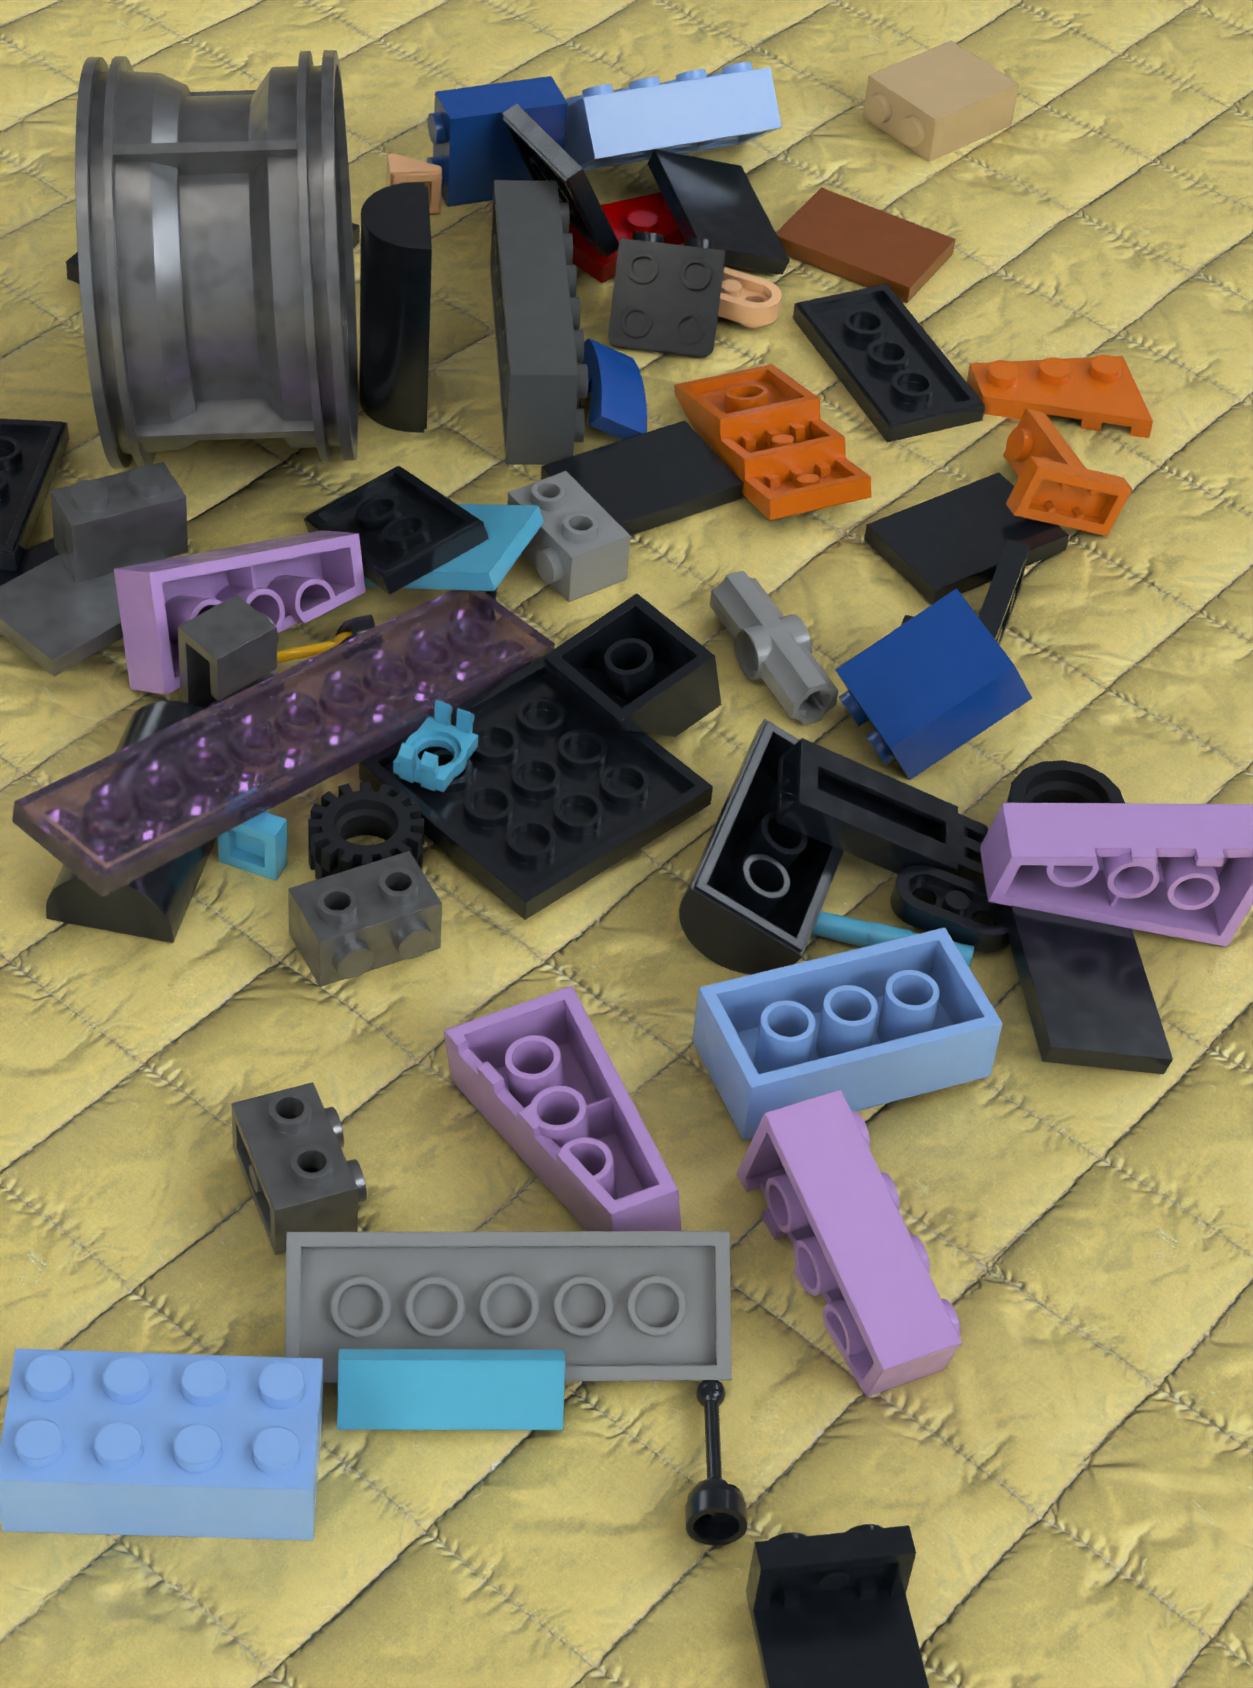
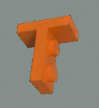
(1055, 482)

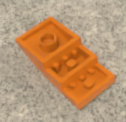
(773, 440)

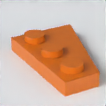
(1077, 388)

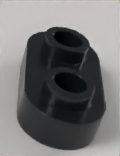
(939, 899)

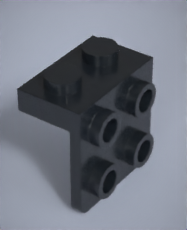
(666, 295)
(835, 1609)

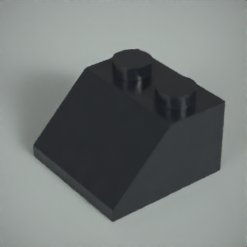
(640, 670)

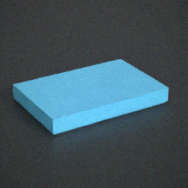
(486, 565)

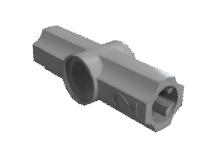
(773, 648)

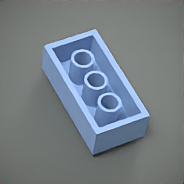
(671, 116)
(857, 1021)
(161, 1445)

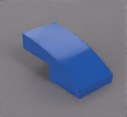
(616, 392)

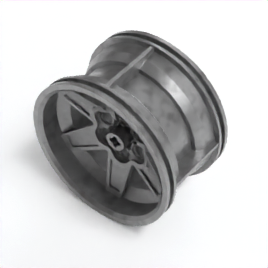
(216, 260)

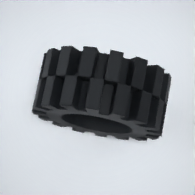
(357, 815)

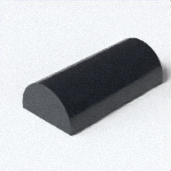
(395, 306)
(757, 879)
(154, 902)

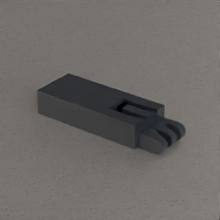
(874, 814)

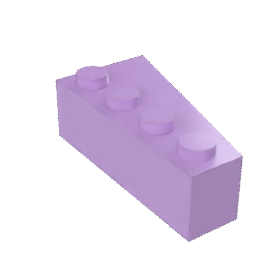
(283, 577)
(1126, 864)
(565, 1112)
(851, 1242)

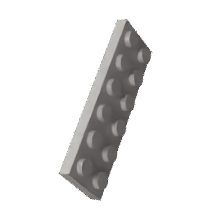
(607, 1298)

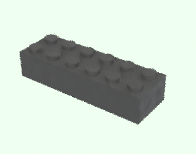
(536, 323)

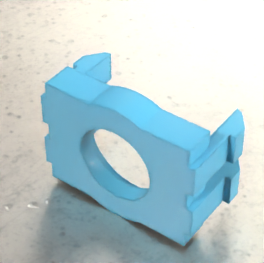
(437, 733)

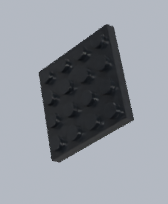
(546, 791)

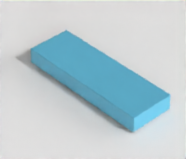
(450, 1389)

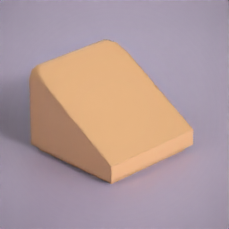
(407, 170)

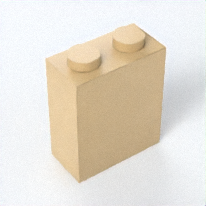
(940, 100)

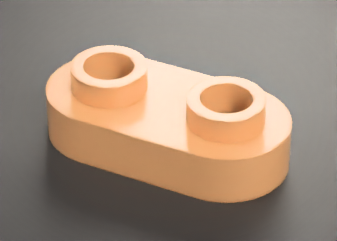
(749, 299)

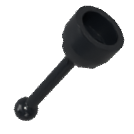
(714, 1508)

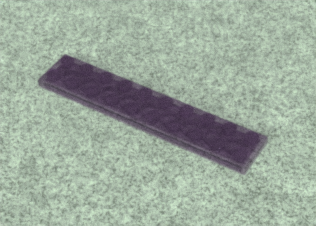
(274, 739)

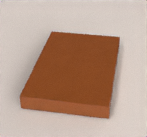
(864, 244)

